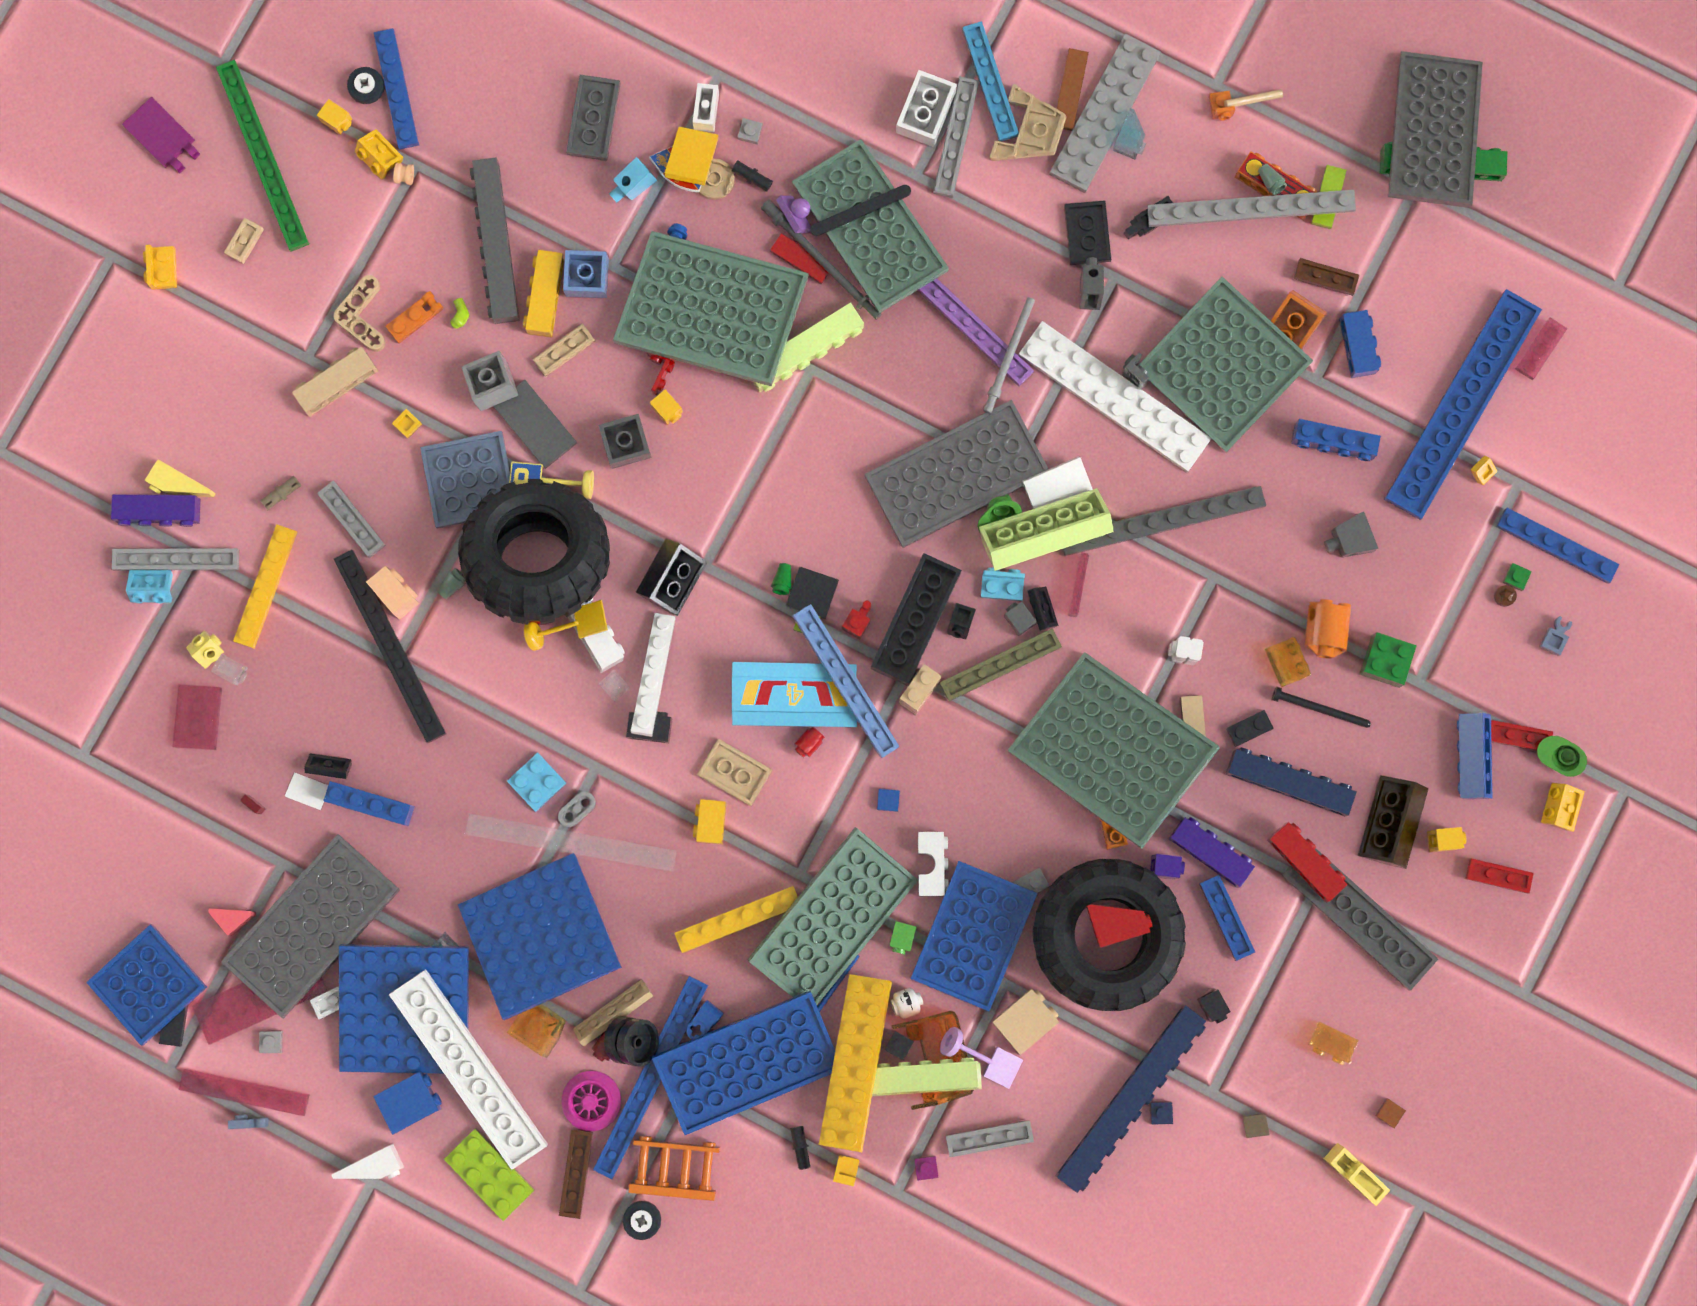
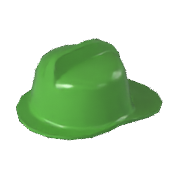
(998, 509)
(1562, 756)

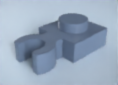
(1555, 639)
(243, 1122)

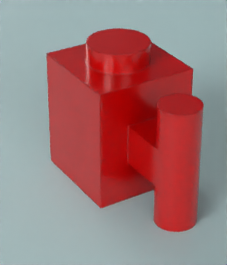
(857, 622)

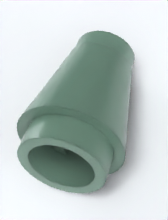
(1273, 181)
(452, 583)

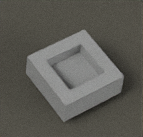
(750, 131)
(270, 1041)

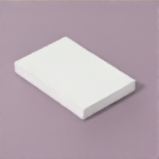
(1057, 483)

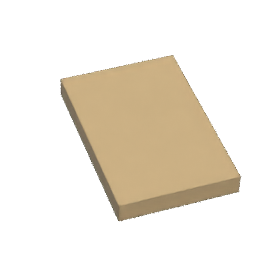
(734, 772)

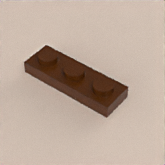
(1326, 276)

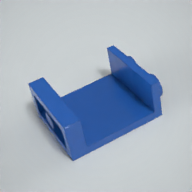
(408, 1102)

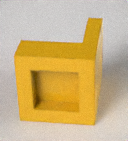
(846, 1170)

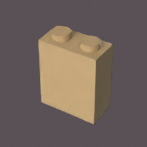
(919, 689)
(1026, 1021)

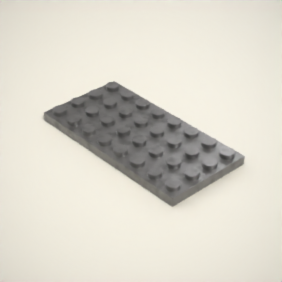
(1435, 129)
(956, 473)
(308, 923)

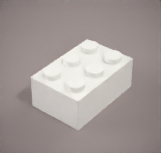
(926, 108)

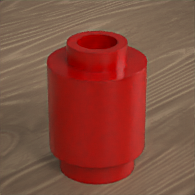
(808, 742)

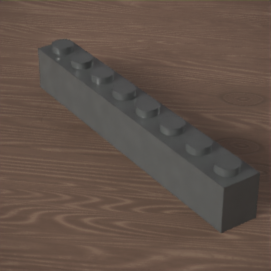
(495, 240)

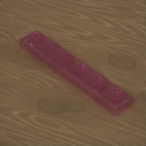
(244, 1092)

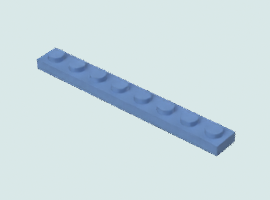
(845, 681)

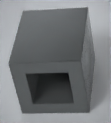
(1019, 618)

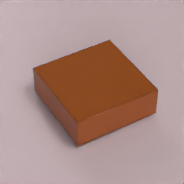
(1390, 1113)

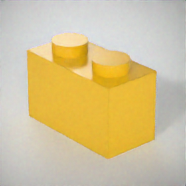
(710, 821)
(1446, 839)

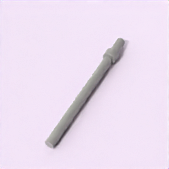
(994, 391)

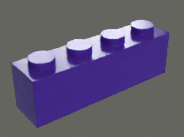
(155, 509)
(1211, 852)

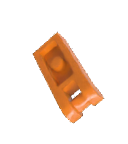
(414, 317)

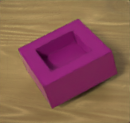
(926, 1168)

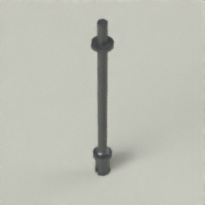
(779, 219)

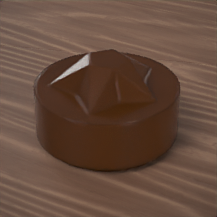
(1505, 595)

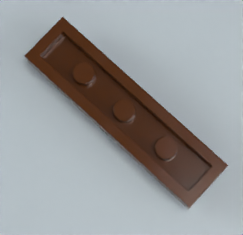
(576, 1173)

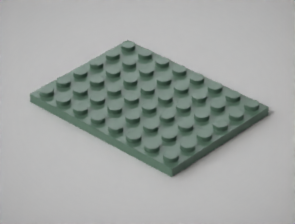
(711, 308)
(1113, 750)

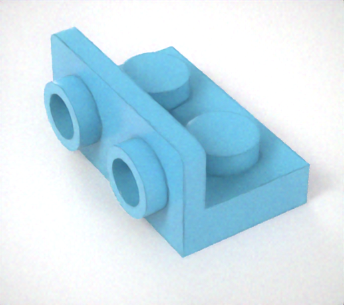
(1002, 584)
(149, 586)

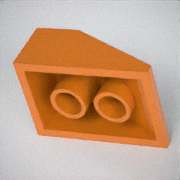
(1298, 318)

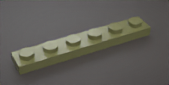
(1000, 664)

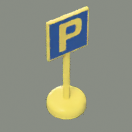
(522, 472)

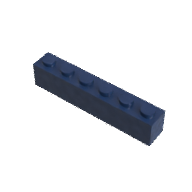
(1290, 782)

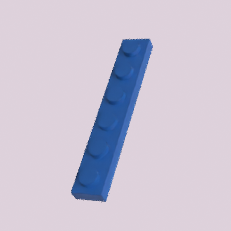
(396, 88)
(1557, 545)

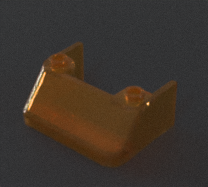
(930, 1032)

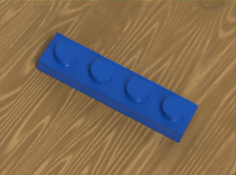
(1227, 917)

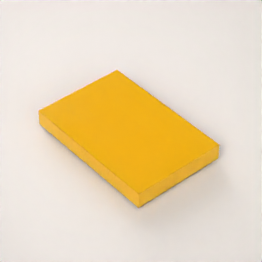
(691, 156)

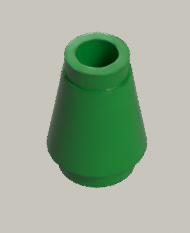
(782, 580)

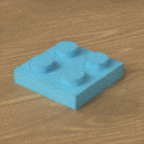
(536, 782)

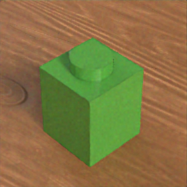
(902, 937)

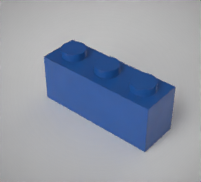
(1360, 343)

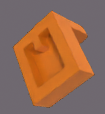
(1217, 106)

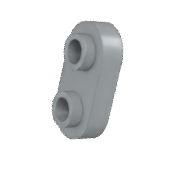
(577, 809)

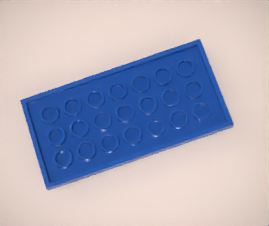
(746, 1062)

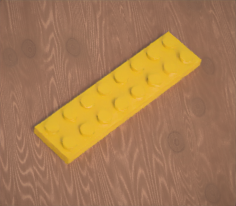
(855, 1063)

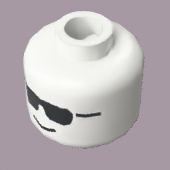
(906, 1003)

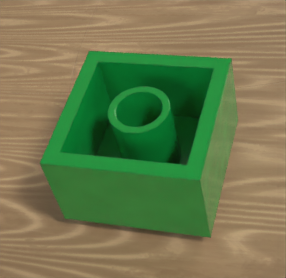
(1388, 660)

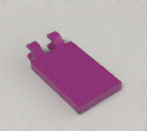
(160, 134)

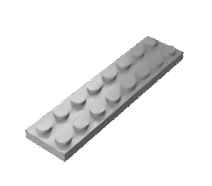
(1105, 113)

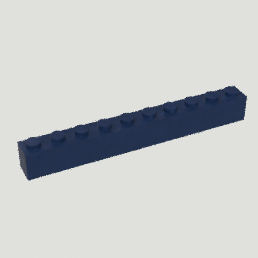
(1130, 1099)

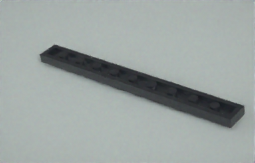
(390, 646)

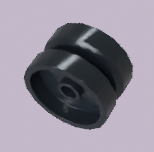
(631, 1041)

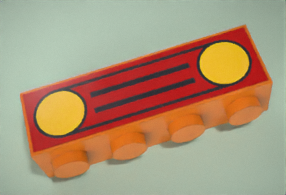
(1249, 175)

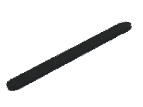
(860, 210)

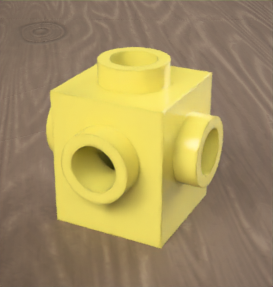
(205, 648)

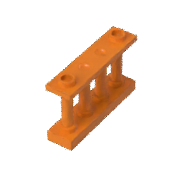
(662, 1186)

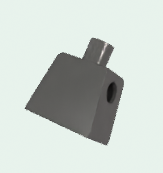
(1091, 285)
(1352, 537)

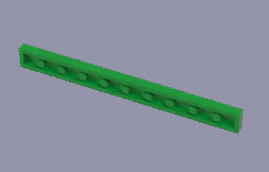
(262, 155)

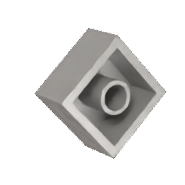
(489, 380)

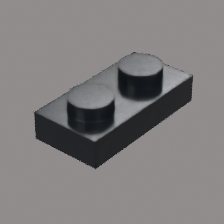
(1042, 608)
(1249, 728)
(327, 766)

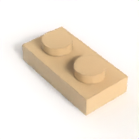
(244, 240)

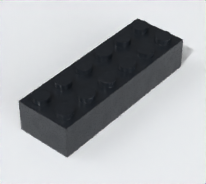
(916, 619)

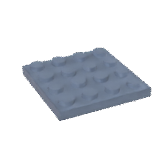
(464, 473)

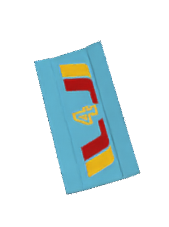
(787, 696)

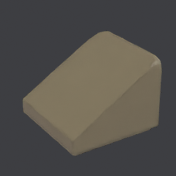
(1256, 1125)

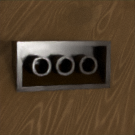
(1393, 821)

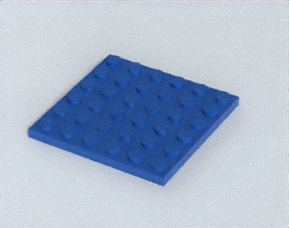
(539, 936)
(371, 1026)

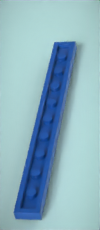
(649, 1079)

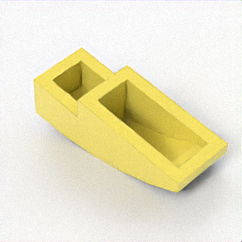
(1356, 1174)

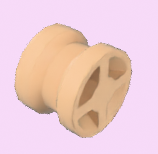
(403, 173)

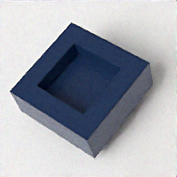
(1161, 1113)

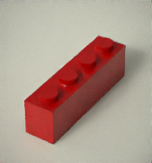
(1307, 862)

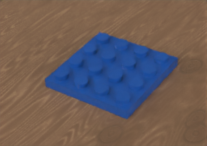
(146, 984)

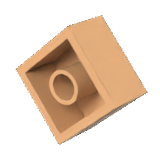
(390, 589)

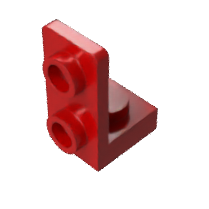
(667, 367)

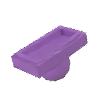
(795, 212)

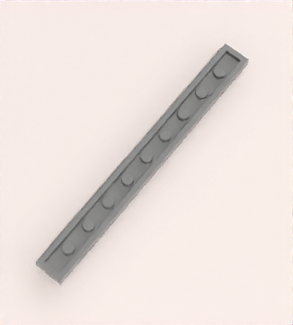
(1251, 208)

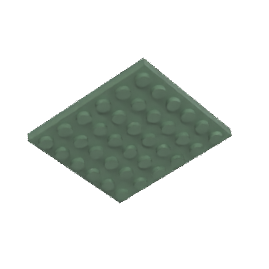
(1224, 364)

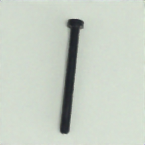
(1278, 694)

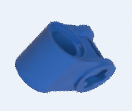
(706, 1017)

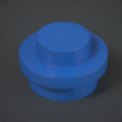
(678, 230)

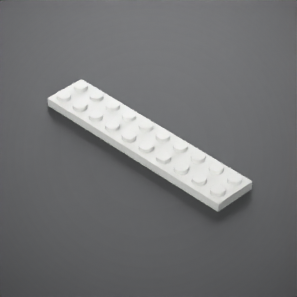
(1114, 396)
(468, 1069)

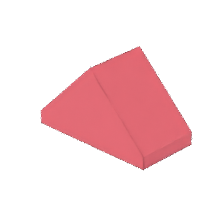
(231, 920)

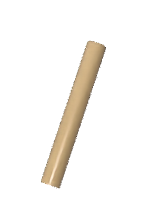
(1254, 98)

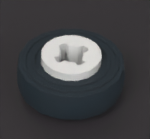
(368, 92)
(636, 1218)

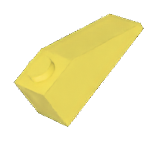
(173, 482)

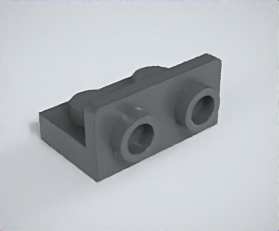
(1135, 374)

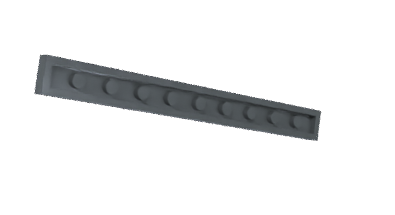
(1175, 518)

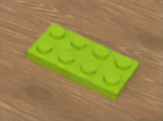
(489, 1174)

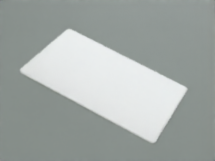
(306, 791)

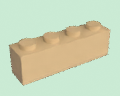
(334, 381)

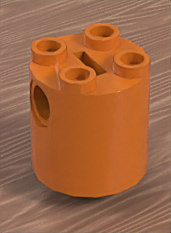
(1327, 628)

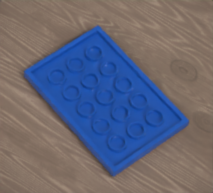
(974, 935)

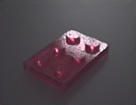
(197, 717)

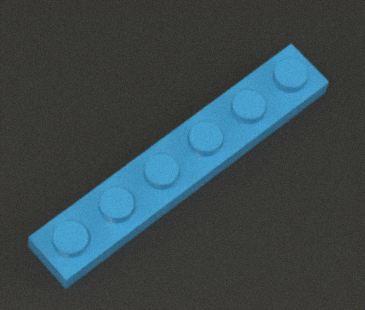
(990, 81)

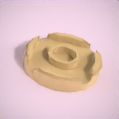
(719, 180)

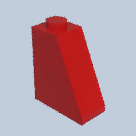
(1117, 924)

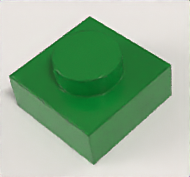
(1517, 577)

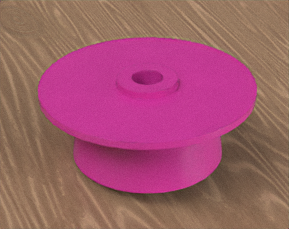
(591, 1101)

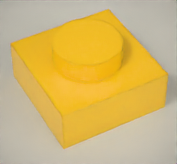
(406, 423)
(1483, 470)

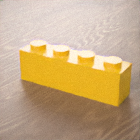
(544, 293)

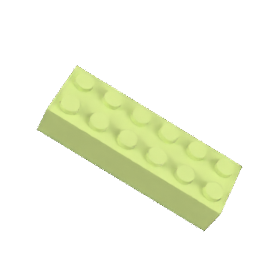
(1046, 529)

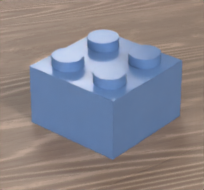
(586, 274)

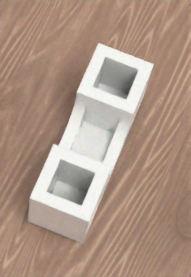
(933, 844)

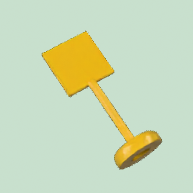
(588, 619)

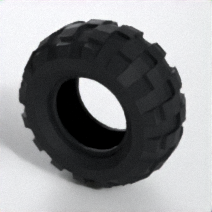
(523, 510)
(1159, 951)

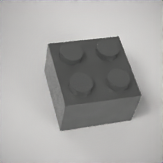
(625, 441)

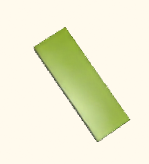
(1332, 181)

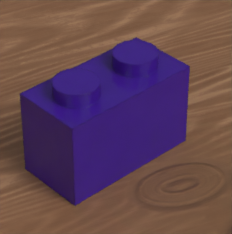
(1167, 866)

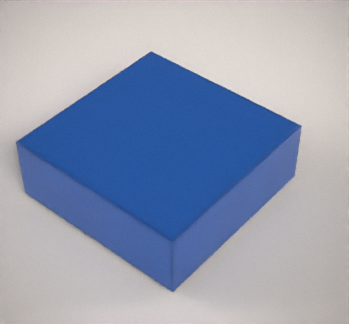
(888, 800)

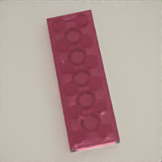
(238, 1010)

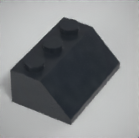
(671, 576)

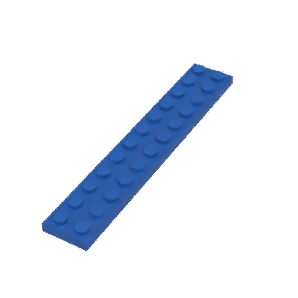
(1463, 404)

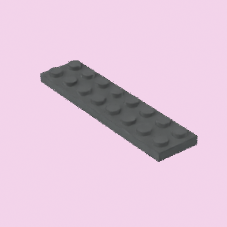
(1371, 929)

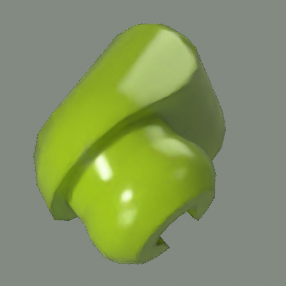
(461, 315)

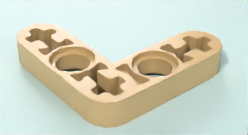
(354, 319)

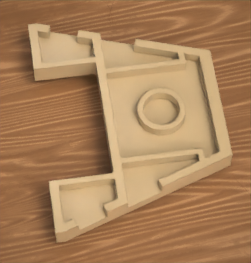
(1038, 132)

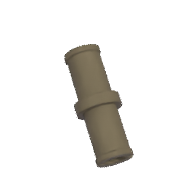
(280, 492)

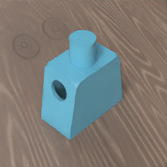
(639, 178)

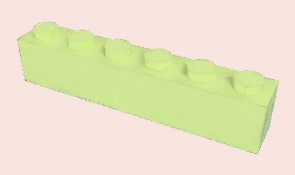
(816, 342)
(927, 1077)

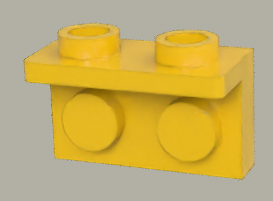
(377, 153)
(160, 267)
(1562, 806)

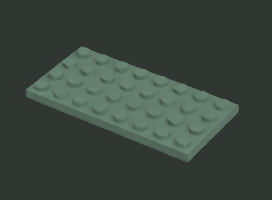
(881, 249)
(833, 918)

